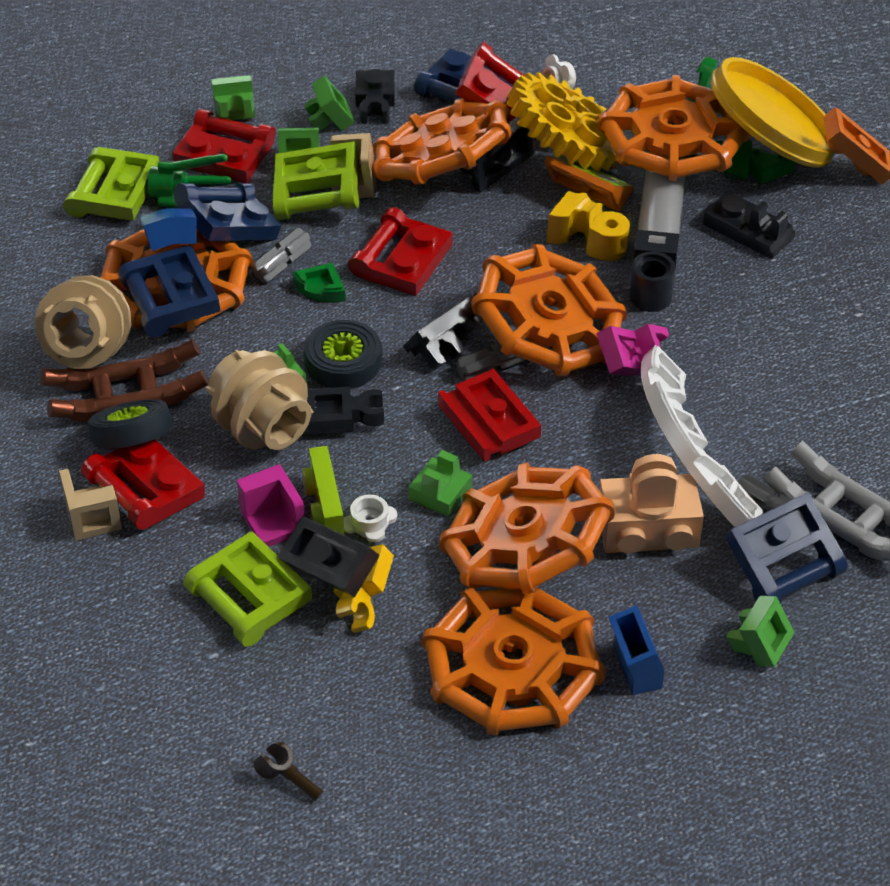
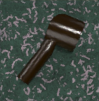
(284, 757)

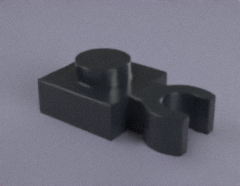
(375, 93)
(337, 409)

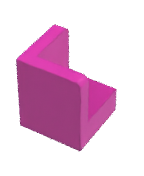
(270, 504)

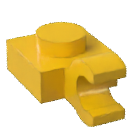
(374, 584)

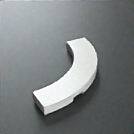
(666, 393)

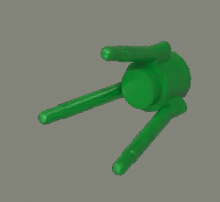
(165, 177)

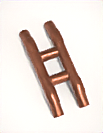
(102, 376)

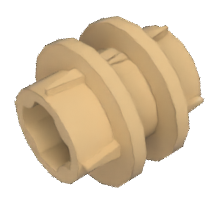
(58, 323)
(259, 400)

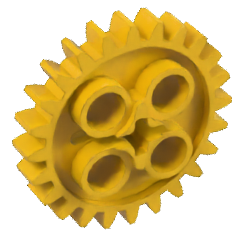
(562, 120)

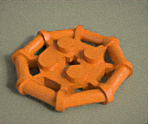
(692, 134)
(441, 141)
(229, 257)
(578, 301)
(507, 537)
(509, 679)

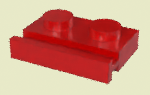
(489, 415)

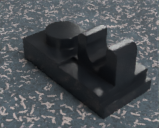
(502, 158)
(749, 224)
(441, 334)
(329, 556)

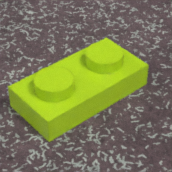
(321, 483)

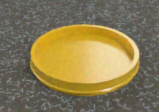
(772, 111)

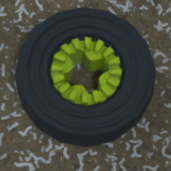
(342, 338)
(129, 424)

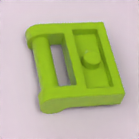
(314, 170)
(121, 190)
(257, 576)

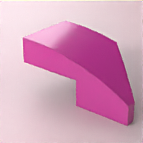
(626, 348)

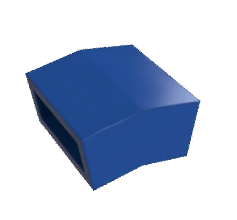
(169, 227)
(646, 670)

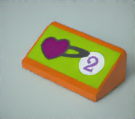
(597, 185)

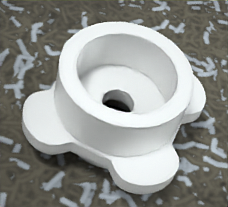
(559, 70)
(370, 517)

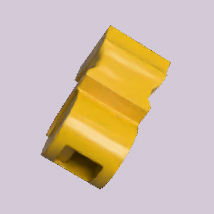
(604, 231)

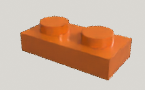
(859, 146)

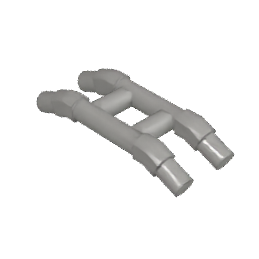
(836, 486)

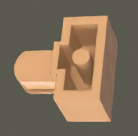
(653, 508)

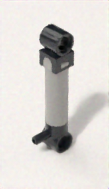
(657, 241)

